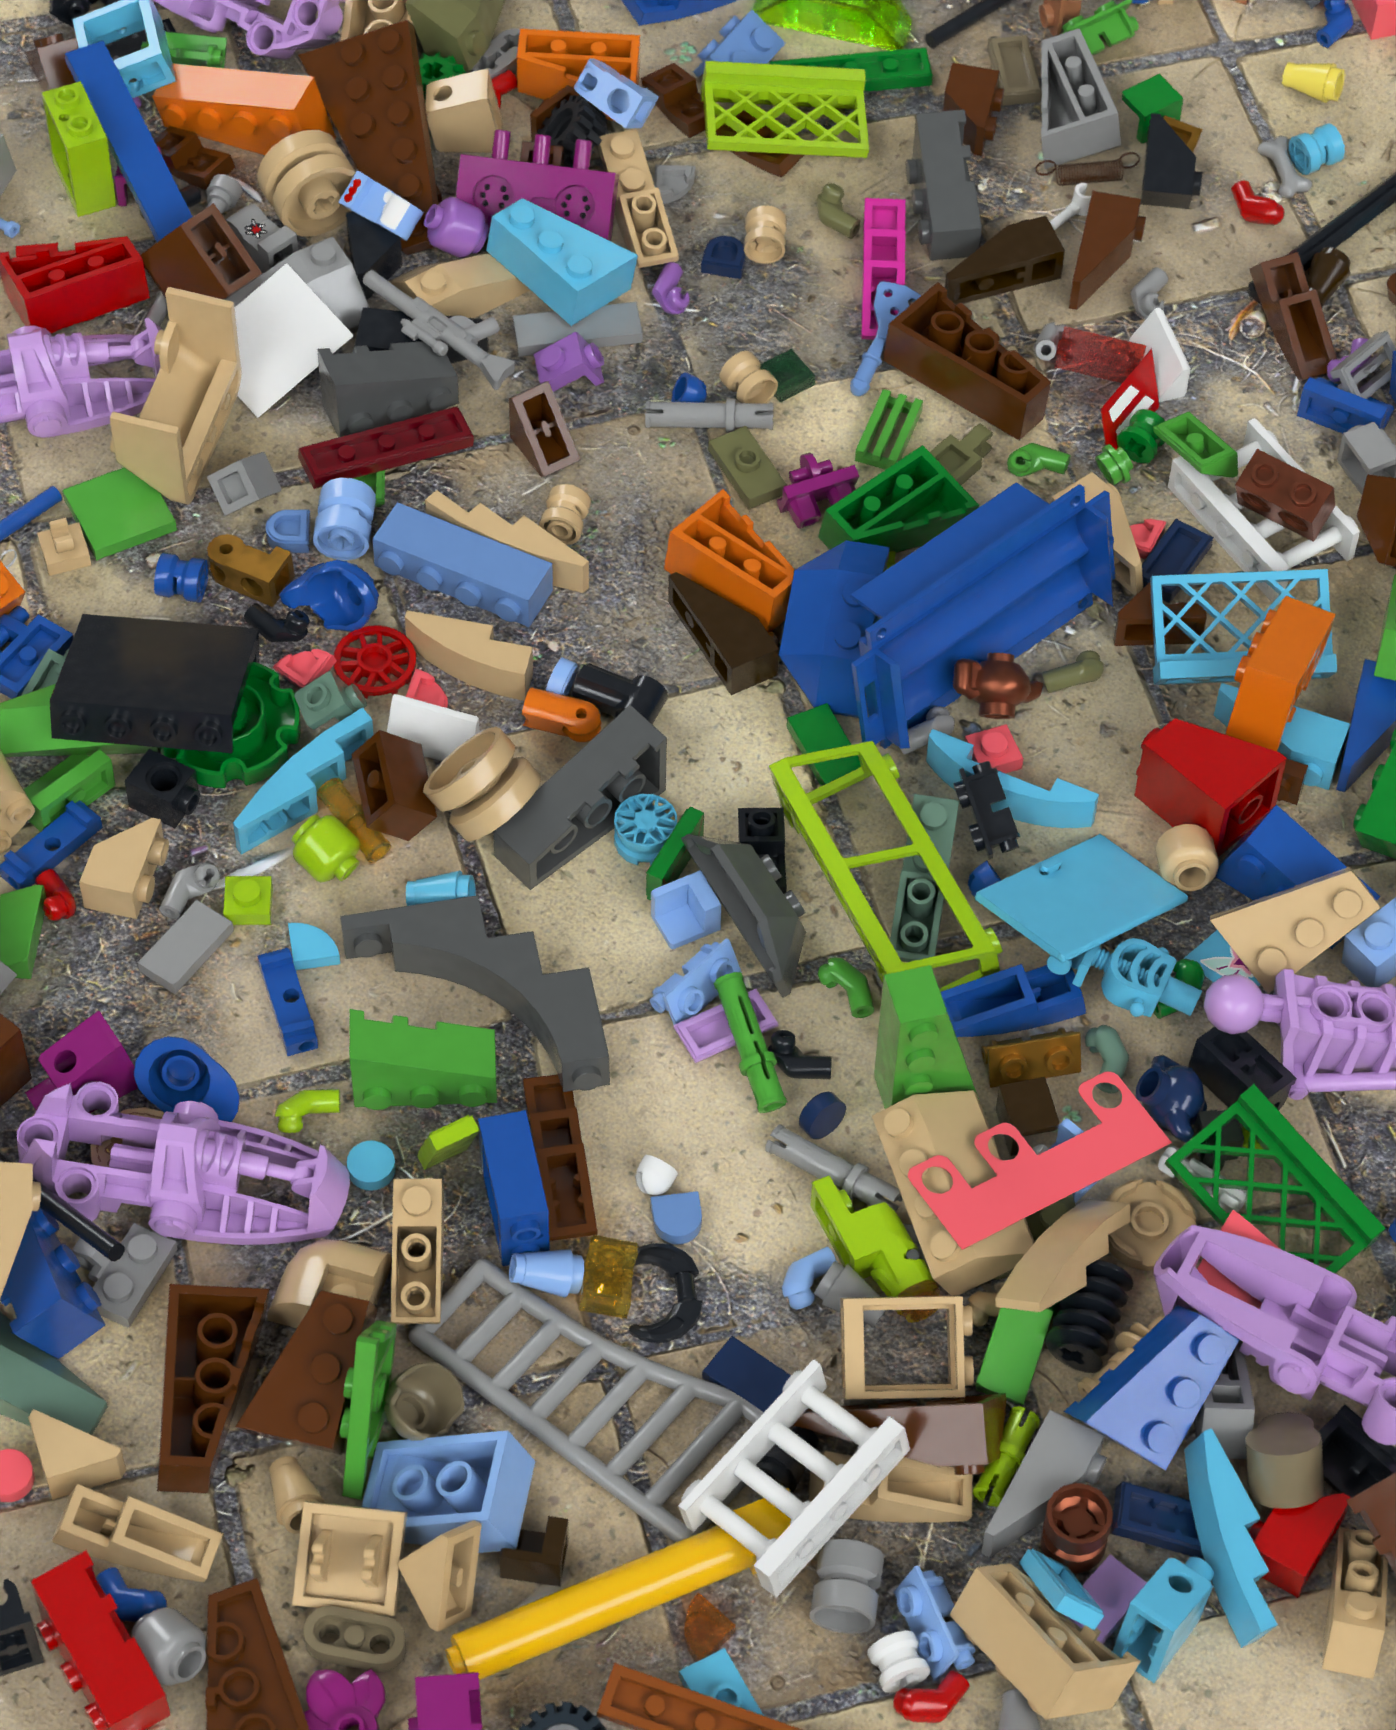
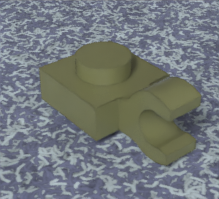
(964, 457)

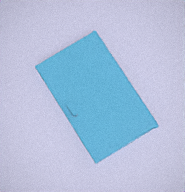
(1080, 898)

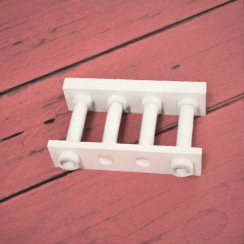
(1244, 539)
(813, 1520)

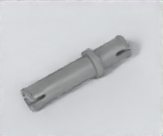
(710, 415)
(821, 1163)

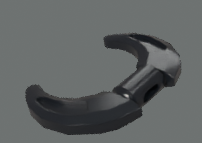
(687, 1310)

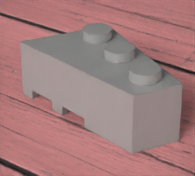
(1074, 102)

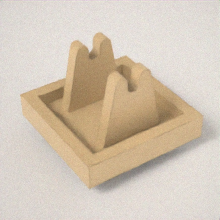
(349, 1557)

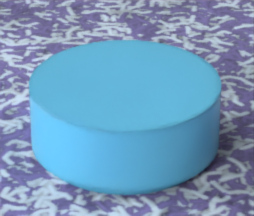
(371, 1165)

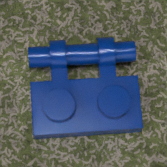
(26, 648)

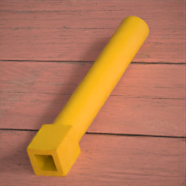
(610, 1597)

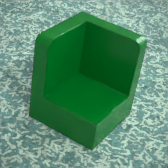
(1149, 97)

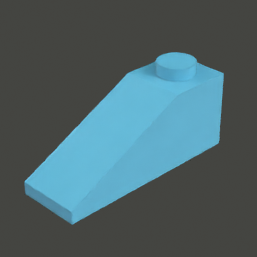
(1307, 739)

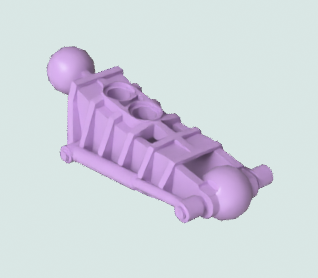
(1328, 1030)

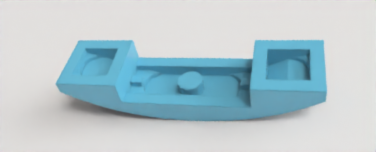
(1060, 807)

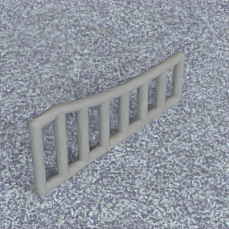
(595, 1348)

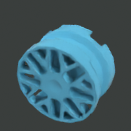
(636, 820)

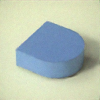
(289, 530)
(677, 1216)

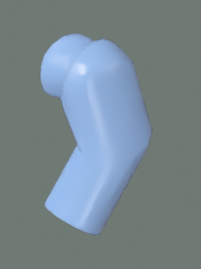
(801, 1277)

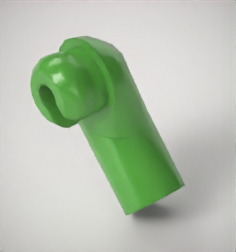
(852, 980)

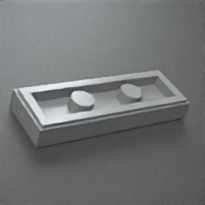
(605, 327)

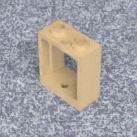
(852, 1348)

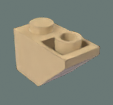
(122, 870)

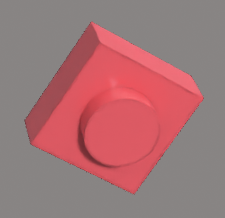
(996, 747)

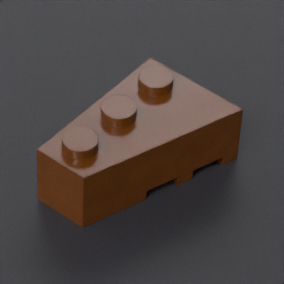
(305, 1388)

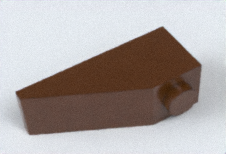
(1106, 242)

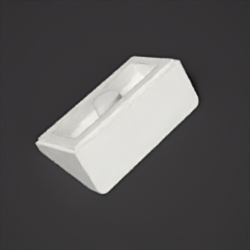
(1169, 360)
(432, 726)

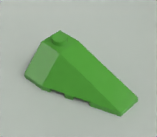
(27, 731)

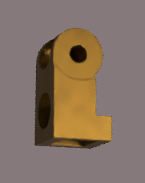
(249, 569)

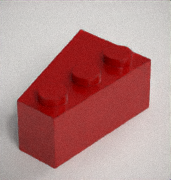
(74, 284)

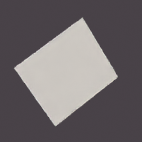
(280, 338)

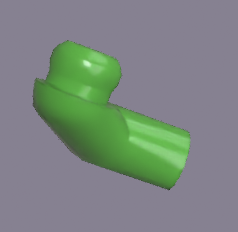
(1035, 458)

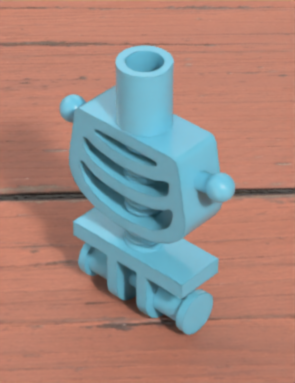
(1133, 977)

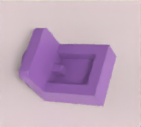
(568, 361)

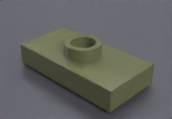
(747, 467)

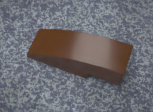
(1294, 315)

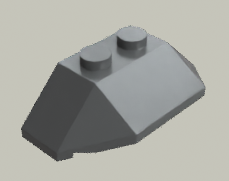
(754, 903)

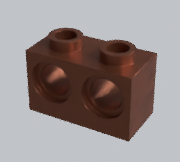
(1285, 495)

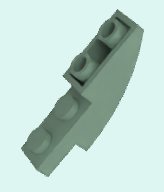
(918, 897)

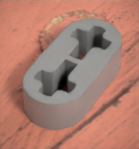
(499, 55)

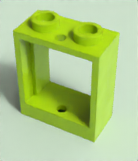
(79, 149)

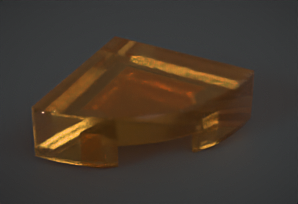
(705, 1628)

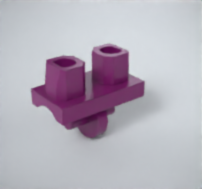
(813, 484)

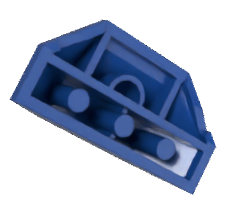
(826, 623)

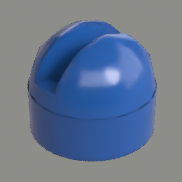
(689, 389)
(982, 877)

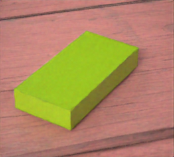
(447, 1141)

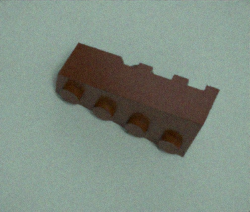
(966, 363)
(205, 1367)

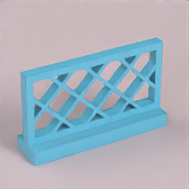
(1222, 666)

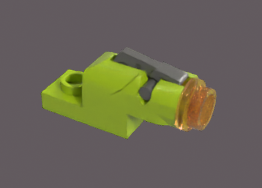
(875, 1245)

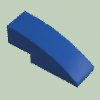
(1013, 1001)

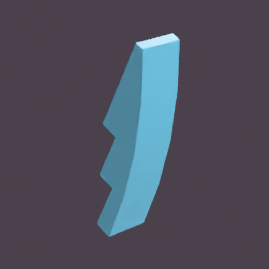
(293, 789)
(1221, 1520)

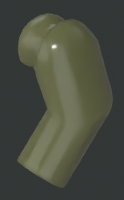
(831, 211)

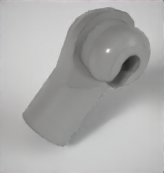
(1145, 292)
(1048, 340)
(938, 719)

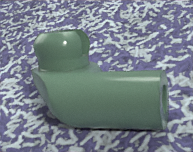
(1109, 1045)

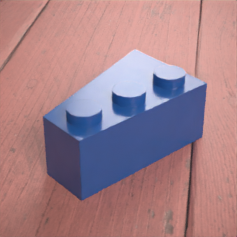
(1276, 858)

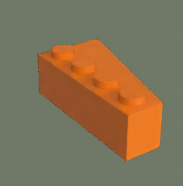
(241, 105)

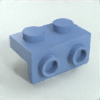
(742, 42)

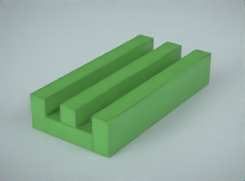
(898, 406)

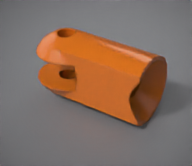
(561, 715)

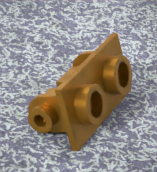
(1041, 1056)

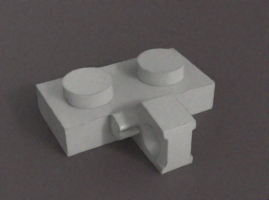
(129, 1281)

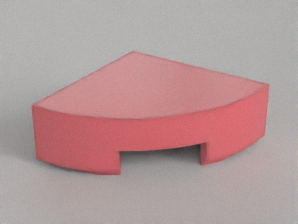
(1147, 535)
(305, 666)
(426, 689)

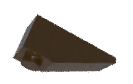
(1011, 260)
(726, 635)

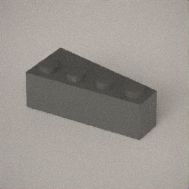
(582, 798)

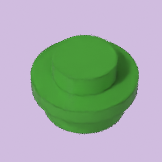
(1114, 464)

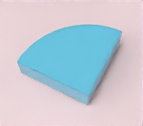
(312, 947)

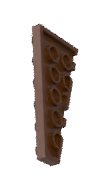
(380, 112)
(246, 1665)

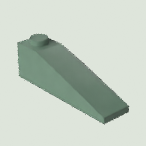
(42, 1383)

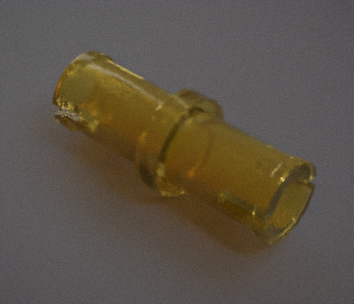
(351, 814)

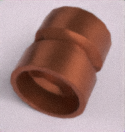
(1077, 1527)

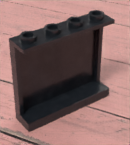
(153, 683)

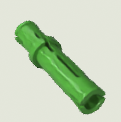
(756, 1059)

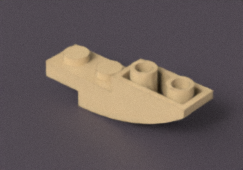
(638, 202)

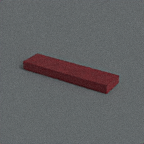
(386, 446)

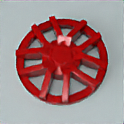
(375, 660)

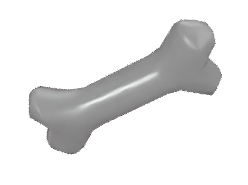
(1291, 181)

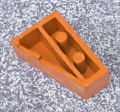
(1277, 671)

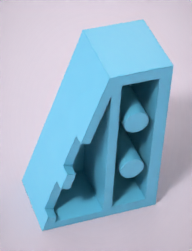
(560, 260)

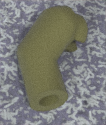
(1084, 670)

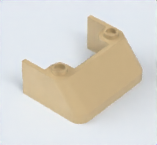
(188, 399)

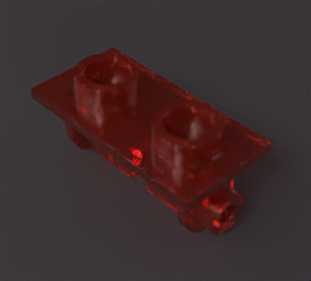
(1098, 355)

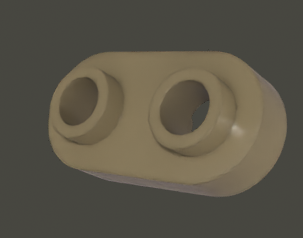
(357, 1635)

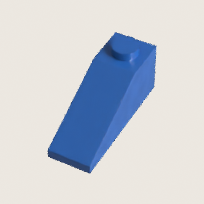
(1370, 725)

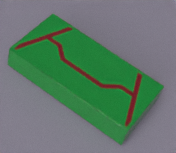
(674, 855)

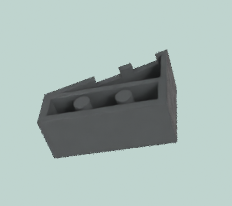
(943, 186)
(385, 385)

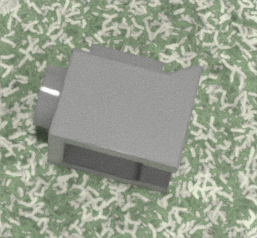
(1366, 451)

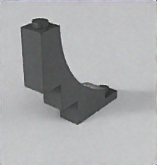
(451, 944)

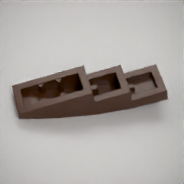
(560, 1157)

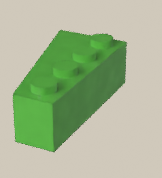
(917, 1040)

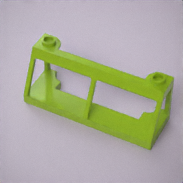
(803, 817)

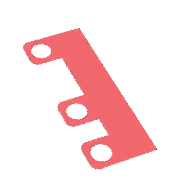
(1035, 1180)

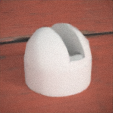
(654, 1176)

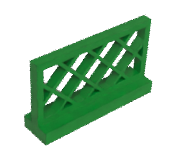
(1297, 1161)

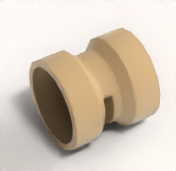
(765, 234)
(744, 375)
(565, 512)

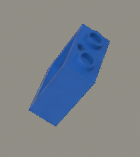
(513, 1185)

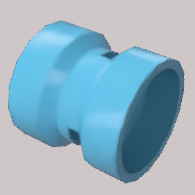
(1319, 148)

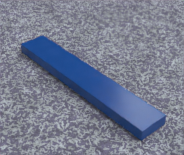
(129, 139)

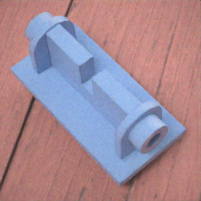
(690, 993)
(924, 1603)

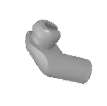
(187, 885)

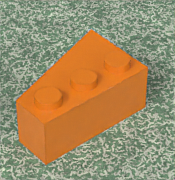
(556, 58)
(731, 560)

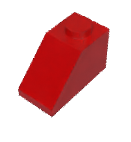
(1297, 1539)

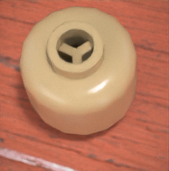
(1187, 857)

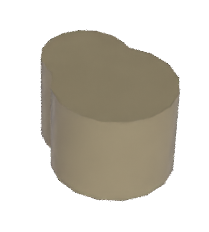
(1285, 1461)

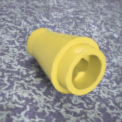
(1316, 80)

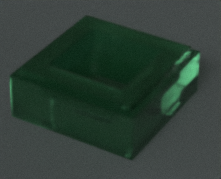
(791, 374)

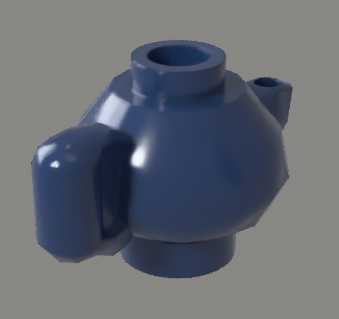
(1172, 1096)

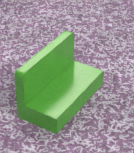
(73, 780)

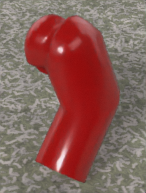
(1256, 208)

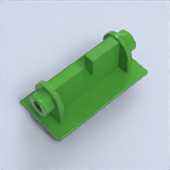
(1109, 21)
(195, 49)

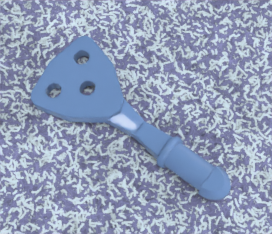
(882, 307)

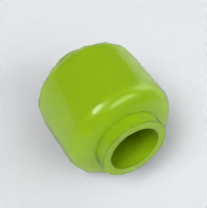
(326, 848)

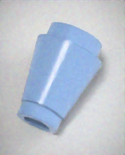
(548, 1271)

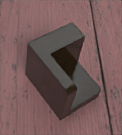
(1028, 1108)
(538, 1555)

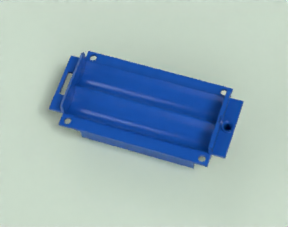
(973, 591)

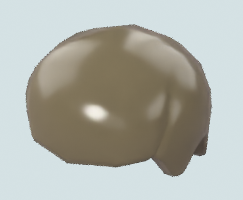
(424, 1401)

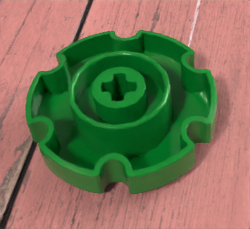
(261, 731)

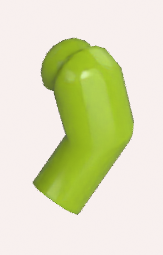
(304, 1103)

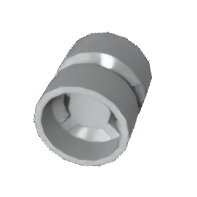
(847, 1585)

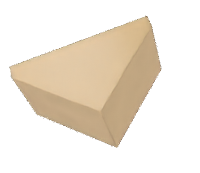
(73, 1456)
(444, 1575)

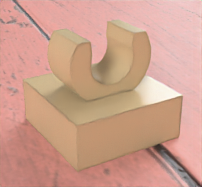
(63, 547)

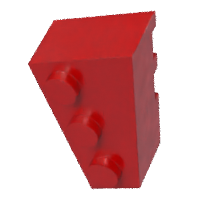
(97, 1648)

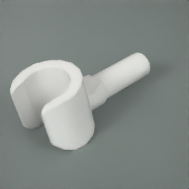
(1079, 205)

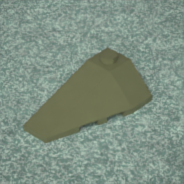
(455, 27)

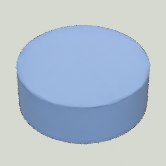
(562, 677)

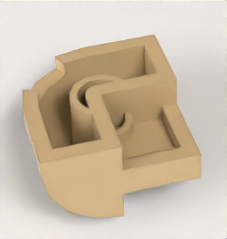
(329, 1267)

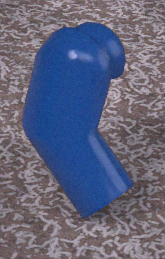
(1338, 20)

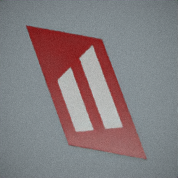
(1134, 394)

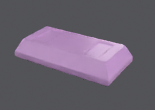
(710, 1033)

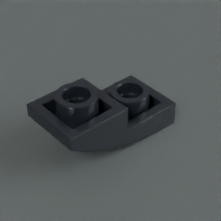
(766, 834)

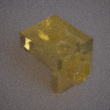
(608, 1276)

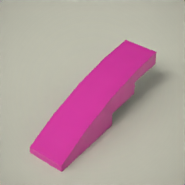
(882, 254)

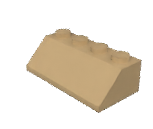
(947, 1127)

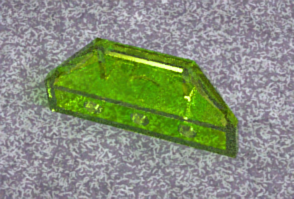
(865, 22)

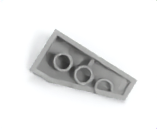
(327, 274)

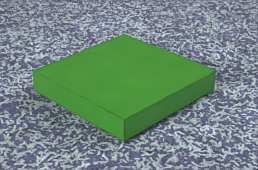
(118, 512)

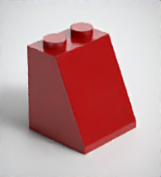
(1208, 780)

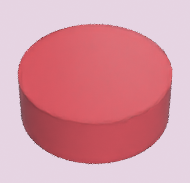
(15, 1475)

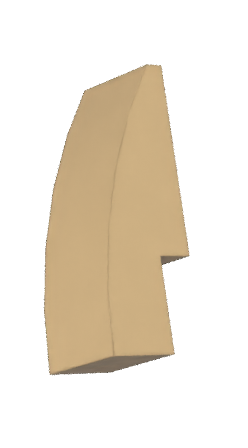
(471, 653)
(911, 1493)
(136, 1535)

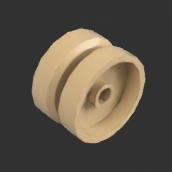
(305, 181)
(482, 784)

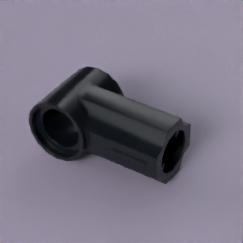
(615, 693)

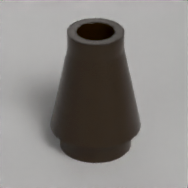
(1328, 272)

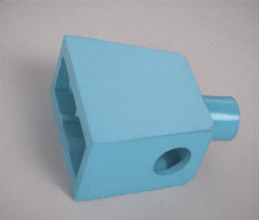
(1173, 1603)

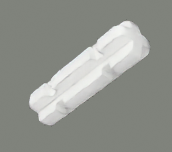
(1228, 1198)

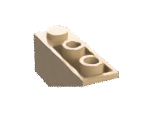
(417, 1251)
(1355, 1605)

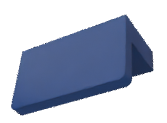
(1339, 409)

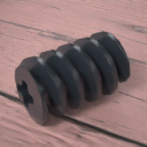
(1088, 1318)

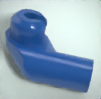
(131, 1602)

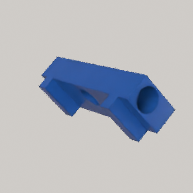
(65, 833)
(292, 1018)

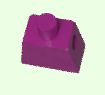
(85, 1056)

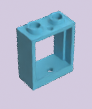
(150, 65)

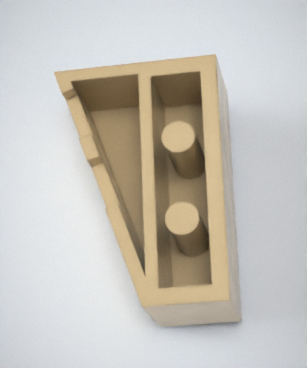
(1295, 923)
(1038, 1648)

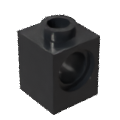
(161, 773)

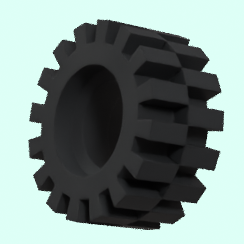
(574, 121)

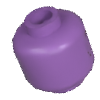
(456, 227)

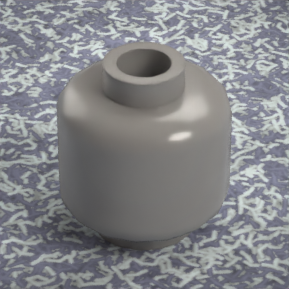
(171, 1645)

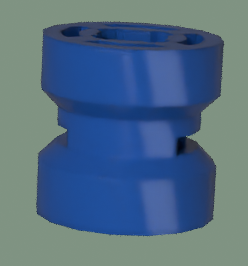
(181, 577)

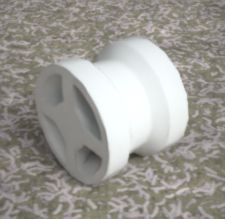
(898, 1661)

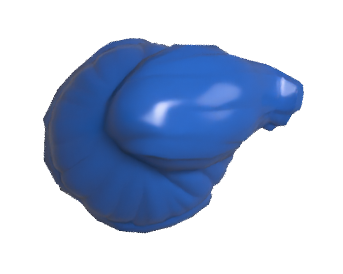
(336, 593)

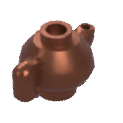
(995, 684)

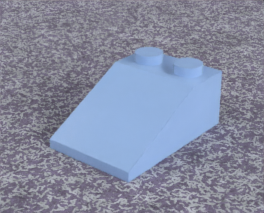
(453, 1482)

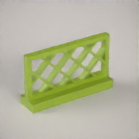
(785, 88)

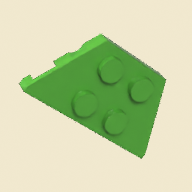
(366, 1387)

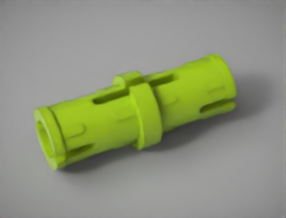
(1012, 1452)

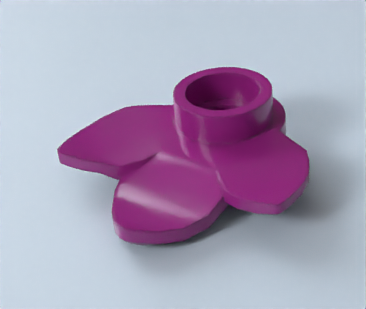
(342, 1704)

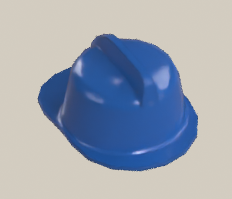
(182, 1071)

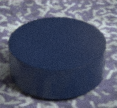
(822, 1115)

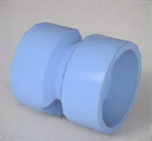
(344, 519)

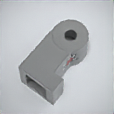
(262, 236)

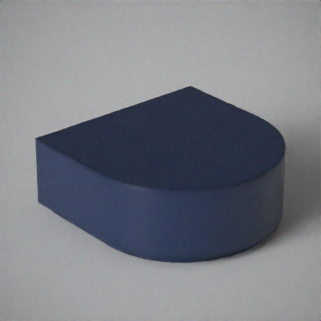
(724, 257)

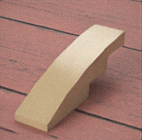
(569, 567)
(1059, 1257)

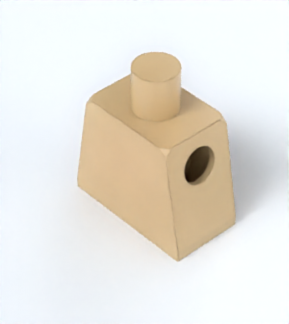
(463, 113)

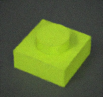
(248, 900)

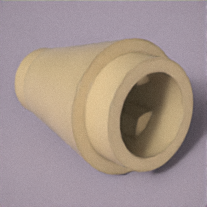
(290, 1490)

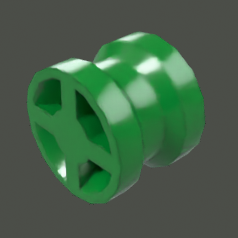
(1139, 439)

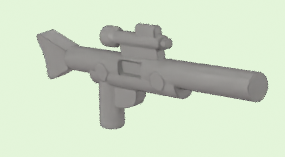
(456, 331)

